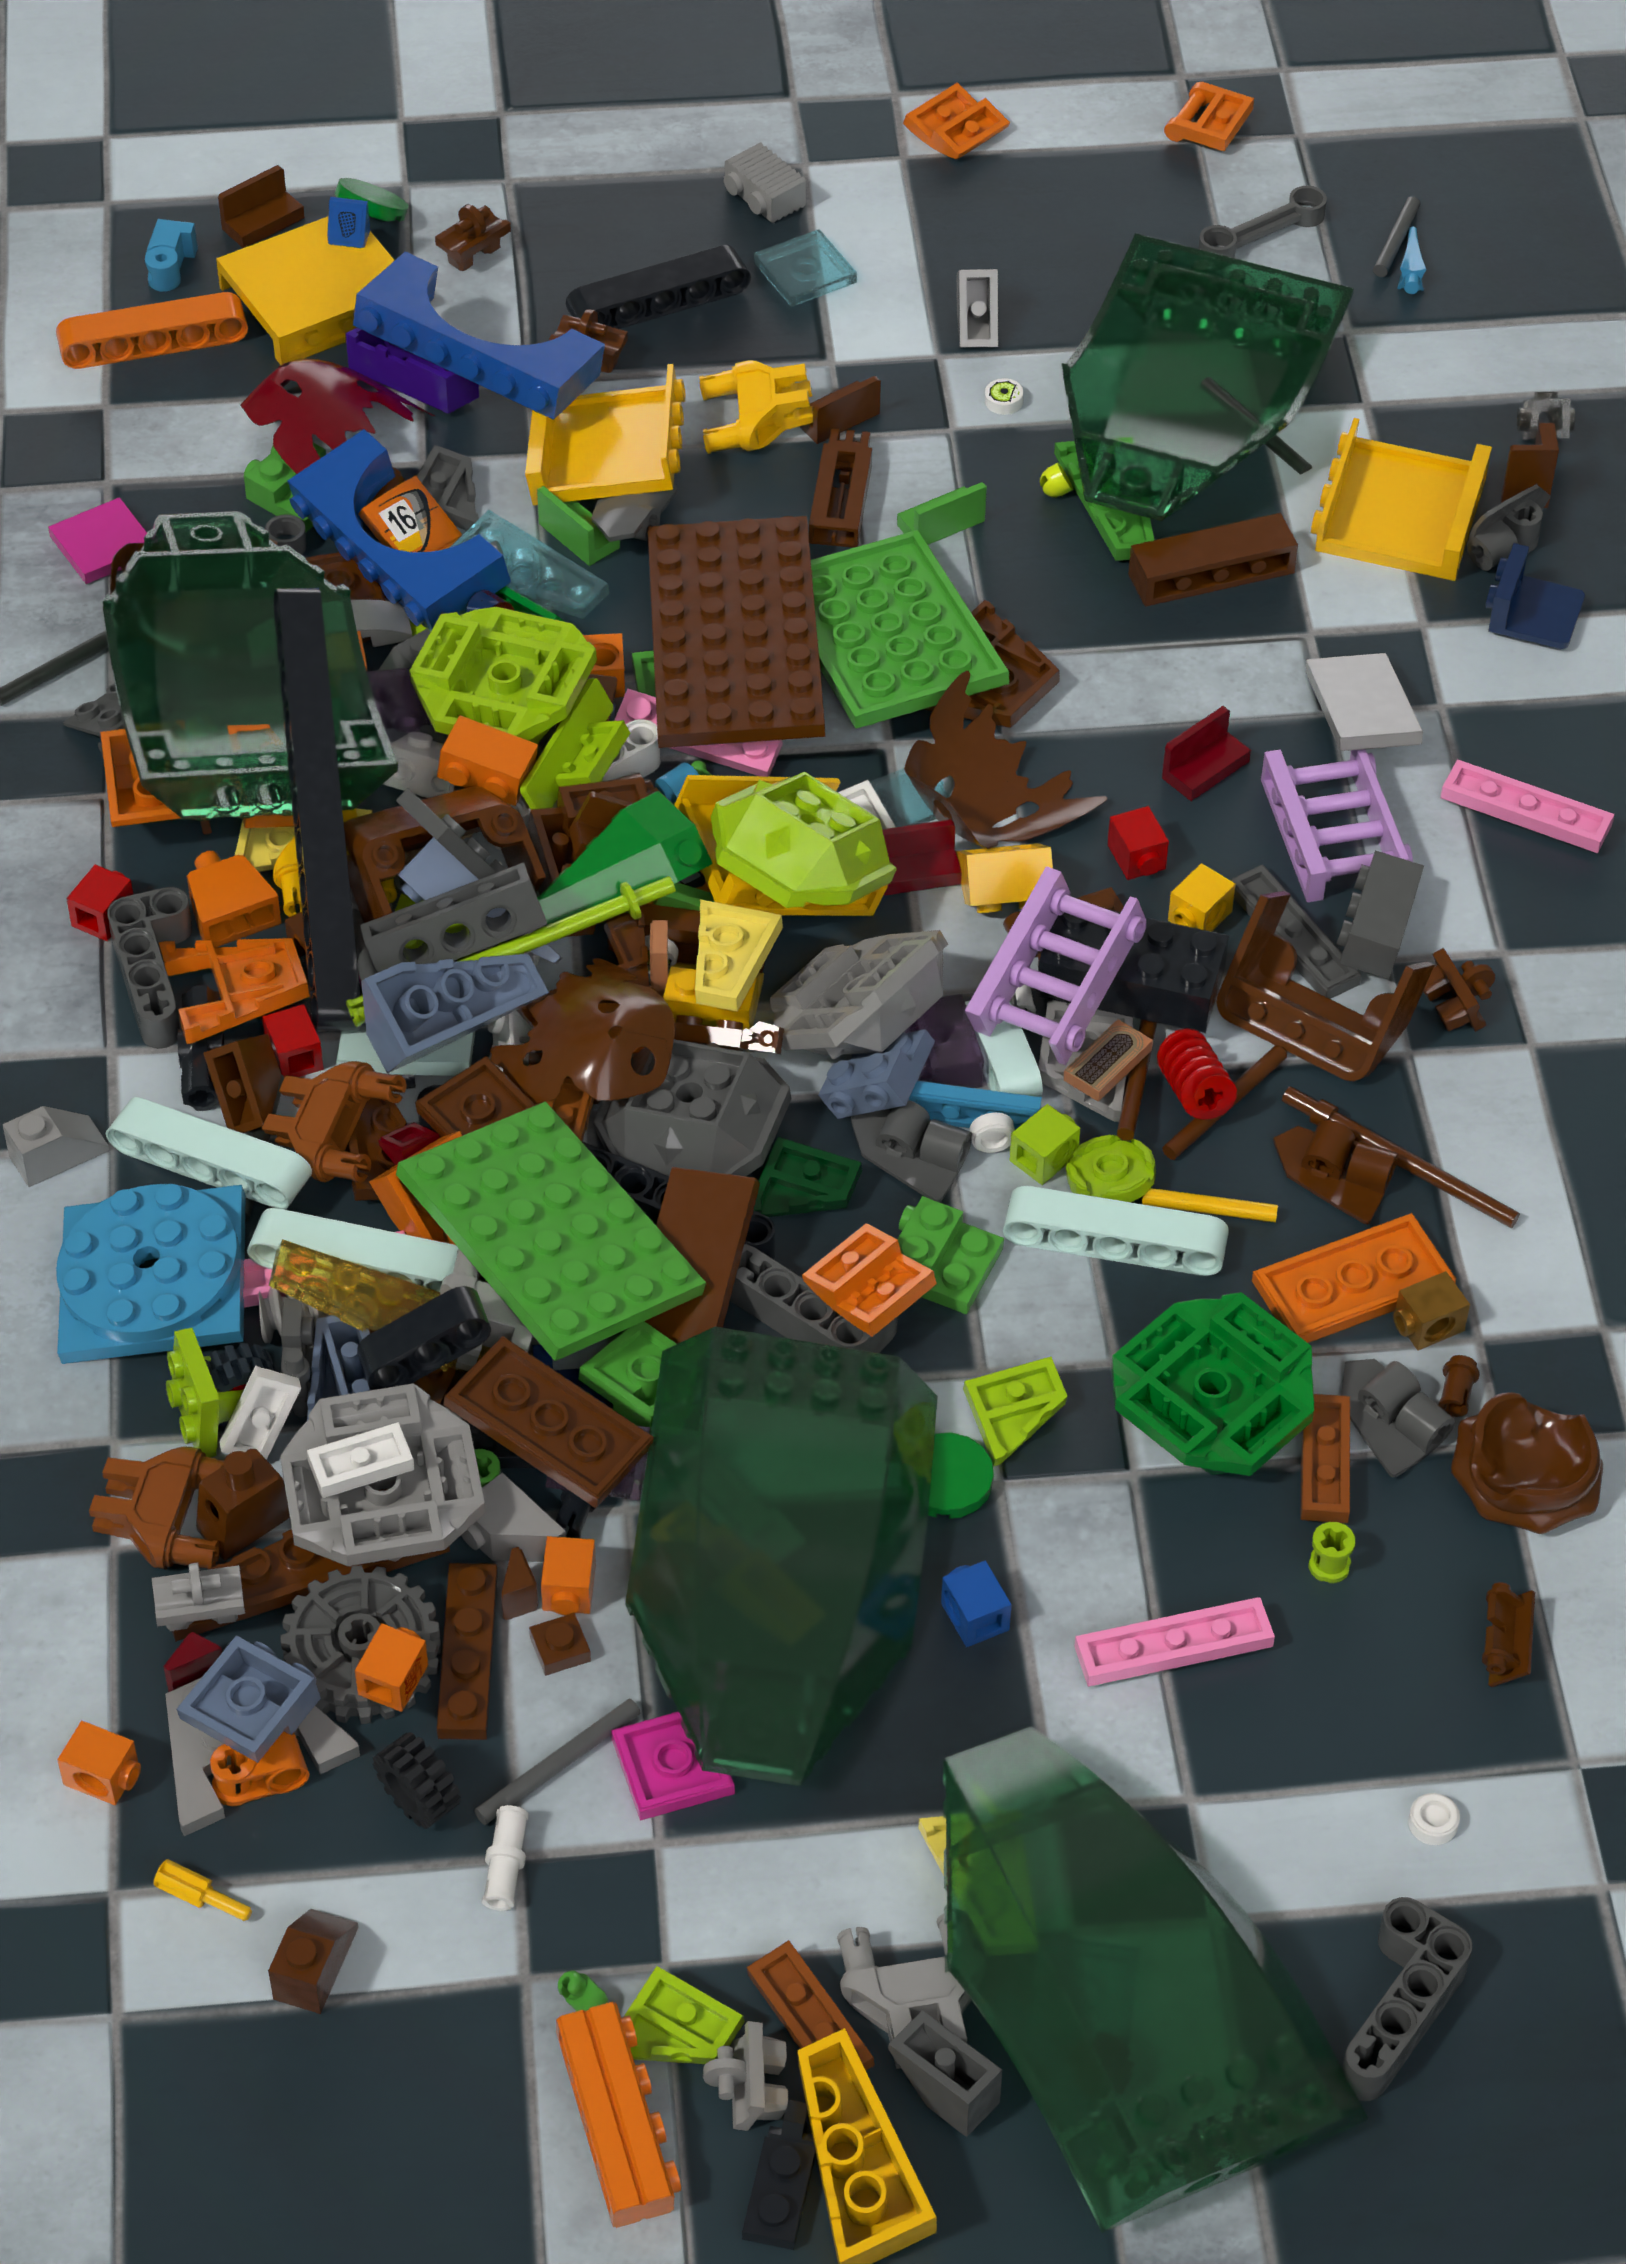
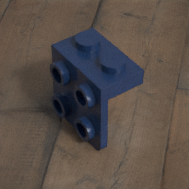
(1530, 606)

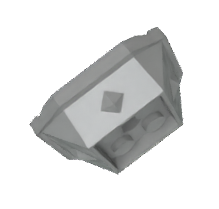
(861, 994)
(421, 1507)

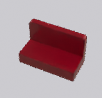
(1203, 755)
(922, 856)

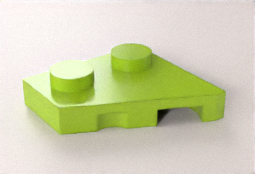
(1014, 1404)
(679, 2022)

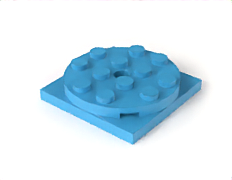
(128, 1310)

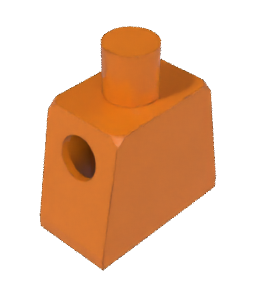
(230, 898)

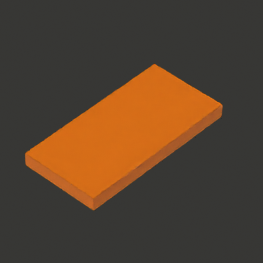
(1349, 1278)

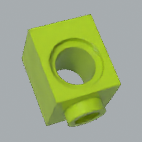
(1044, 1143)

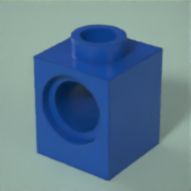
(975, 1603)

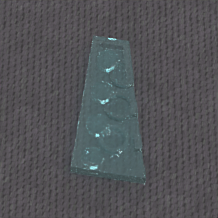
(539, 570)

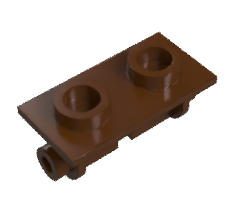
(1511, 1634)

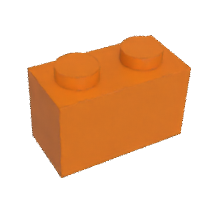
(486, 759)

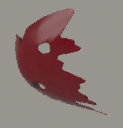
(327, 407)

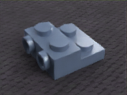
(877, 1079)
(250, 1698)

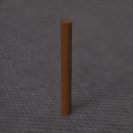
(1244, 1085)
(1135, 1088)

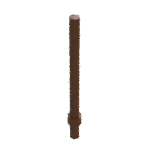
(1455, 1187)

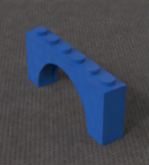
(534, 375)
(422, 582)

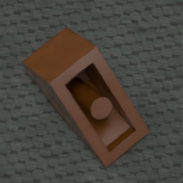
(245, 1081)
(310, 1959)

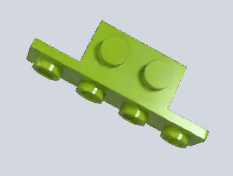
(578, 749)

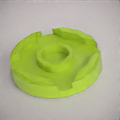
(1111, 1169)

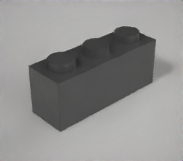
(1379, 913)

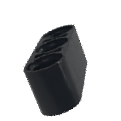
(424, 1339)

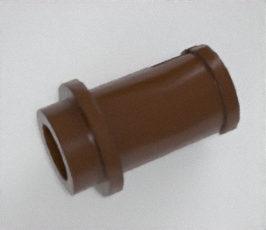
(1460, 1376)

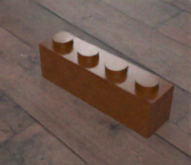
(1212, 559)

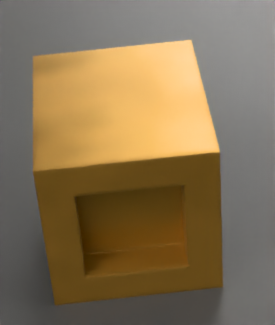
(1431, 1311)

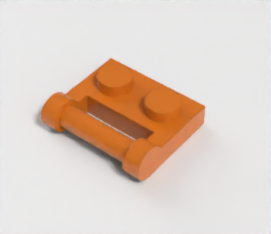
(1219, 120)

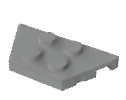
(1053, 1072)

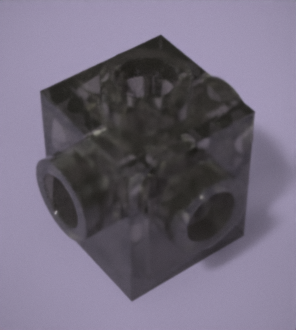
(1556, 409)

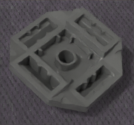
(707, 1115)

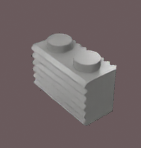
(765, 182)

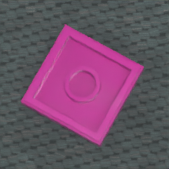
(95, 537)
(664, 1769)

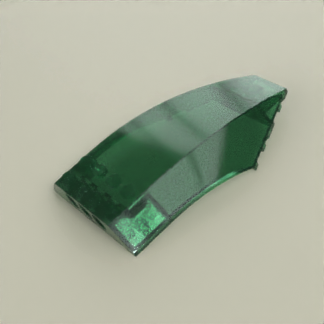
(1153, 342)
(200, 653)
(779, 1541)
(1125, 1985)

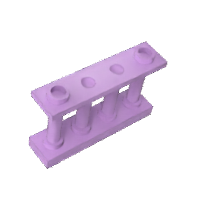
(1304, 840)
(1032, 934)

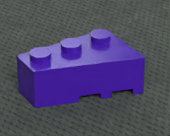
(408, 372)

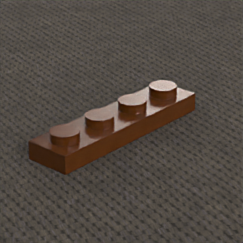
(467, 1651)

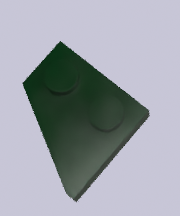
(805, 1180)

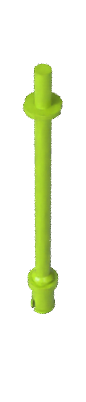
(629, 900)

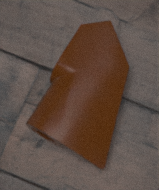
(1337, 1167)

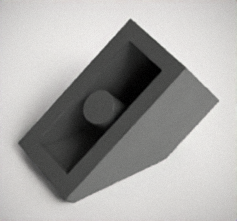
(947, 2073)

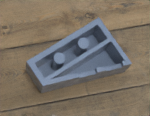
(336, 1361)

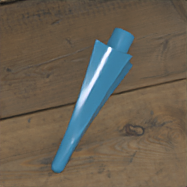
(1412, 265)

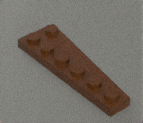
(281, 1572)

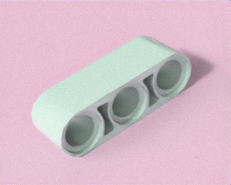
(1009, 1061)

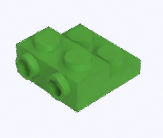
(268, 484)
(952, 1249)
(629, 1372)

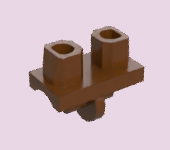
(474, 232)
(588, 325)
(1462, 1006)

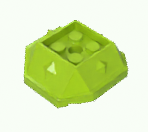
(501, 671)
(801, 843)

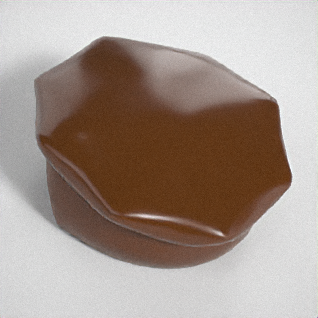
(1528, 1464)

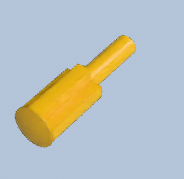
(196, 1889)

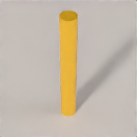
(1211, 1205)

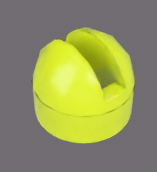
(1055, 481)

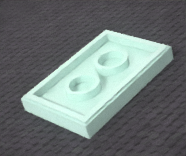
(443, 1062)

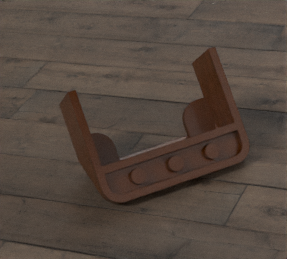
(380, 839)
(1272, 1006)

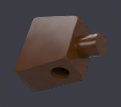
(241, 1502)

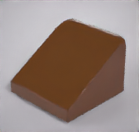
(519, 1587)

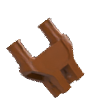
(329, 1115)
(158, 1506)

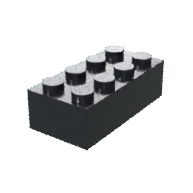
(1164, 978)

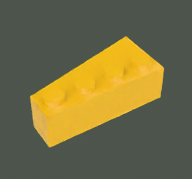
(863, 2169)

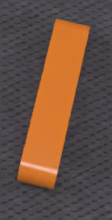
(151, 330)

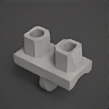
(198, 1596)
(741, 2076)

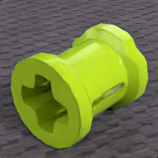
(1332, 1551)

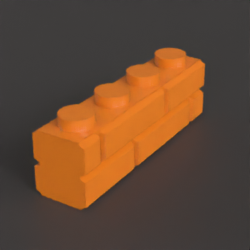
(616, 2114)

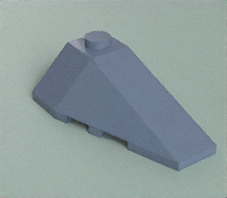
(437, 872)
(430, 1005)

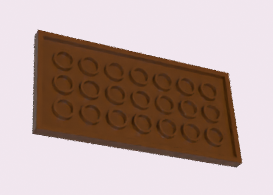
(734, 632)

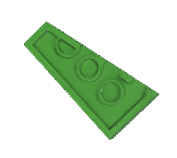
(1115, 526)

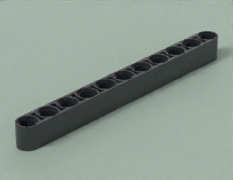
(316, 807)

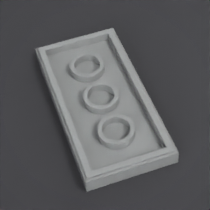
(1363, 702)

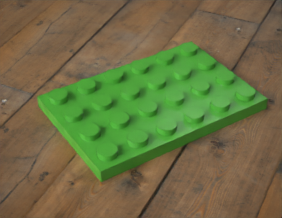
(896, 630)
(550, 1230)

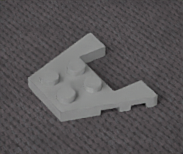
(192, 1750)

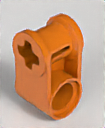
(276, 1773)

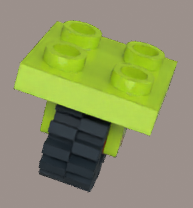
(208, 1386)

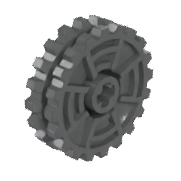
(338, 1624)

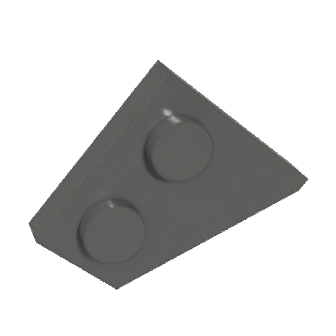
(450, 483)

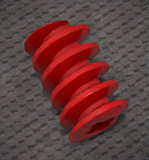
(1196, 1074)

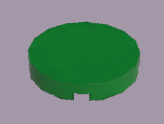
(381, 203)
(959, 1477)

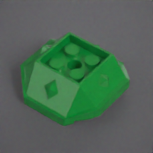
(1222, 1349)

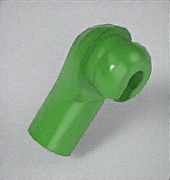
(580, 1991)

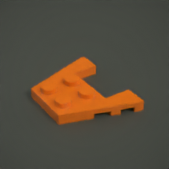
(249, 977)

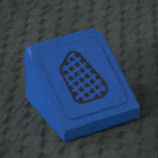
(348, 222)

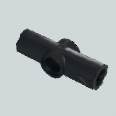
(195, 1078)

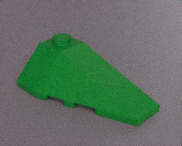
(637, 848)

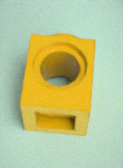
(1202, 899)

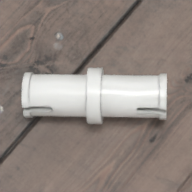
(505, 1858)

